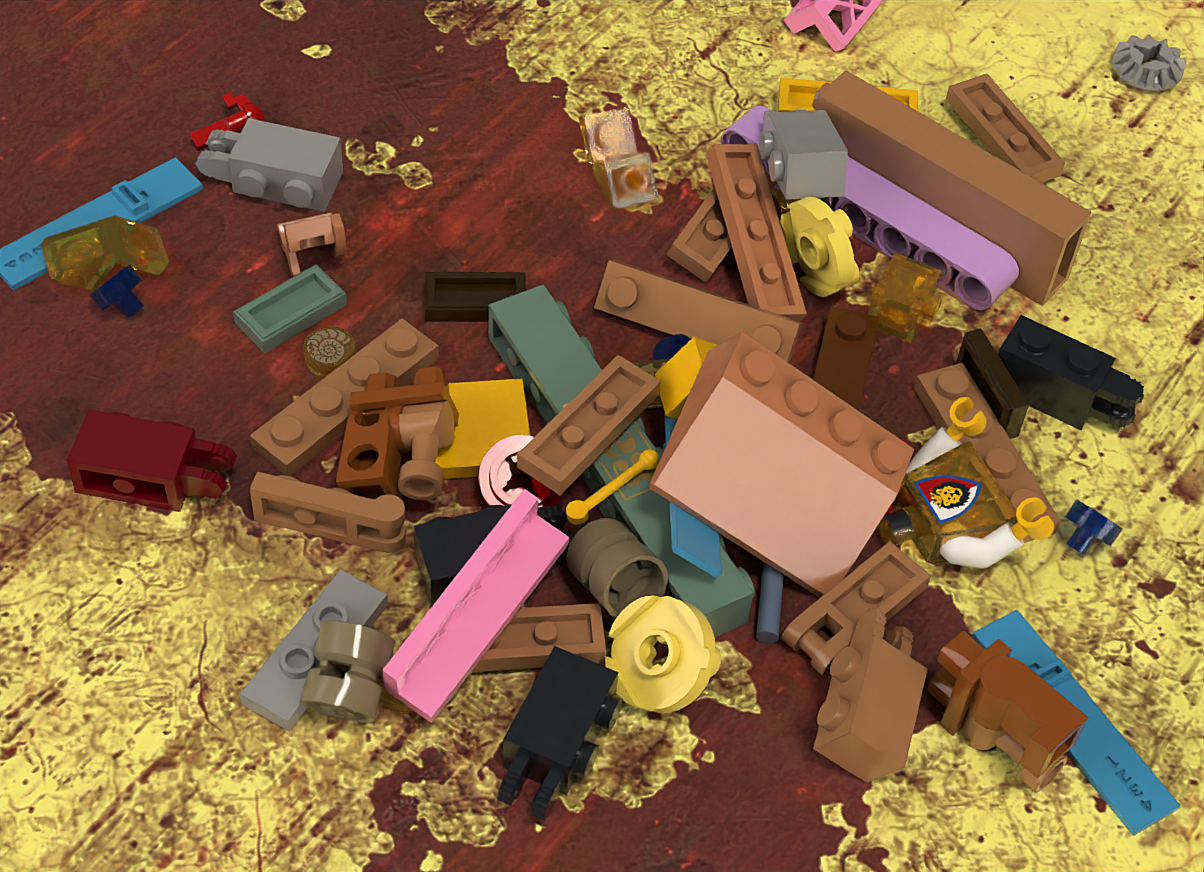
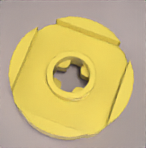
(820, 245)
(690, 657)

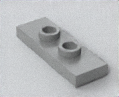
(280, 681)

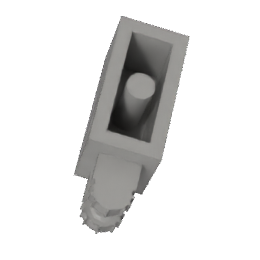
(804, 153)
(275, 163)

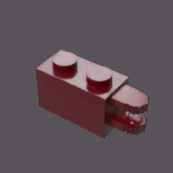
(145, 461)

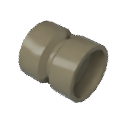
(615, 565)
(348, 671)

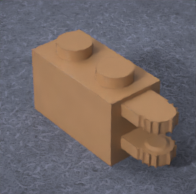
(871, 701)

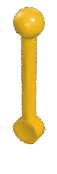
(578, 510)

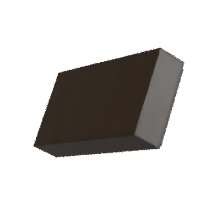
(468, 294)
(993, 381)

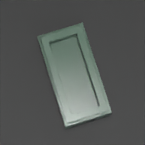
(290, 308)

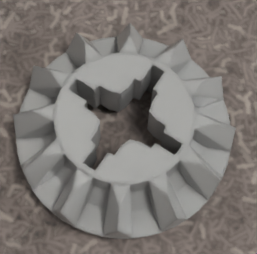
(1160, 74)

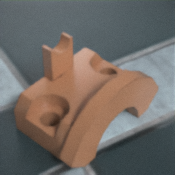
(311, 232)

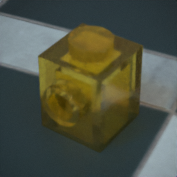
(905, 297)

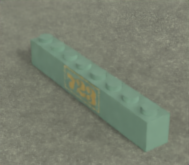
(555, 365)

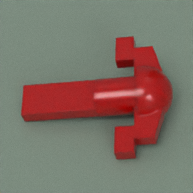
(231, 123)

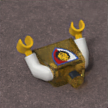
(956, 505)

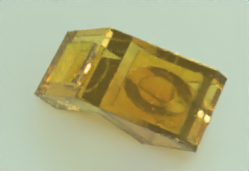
(614, 160)
(90, 251)

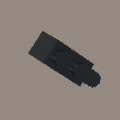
(1068, 376)
(448, 543)
(558, 727)

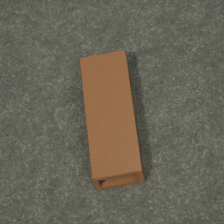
(961, 181)

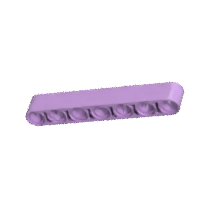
(901, 223)

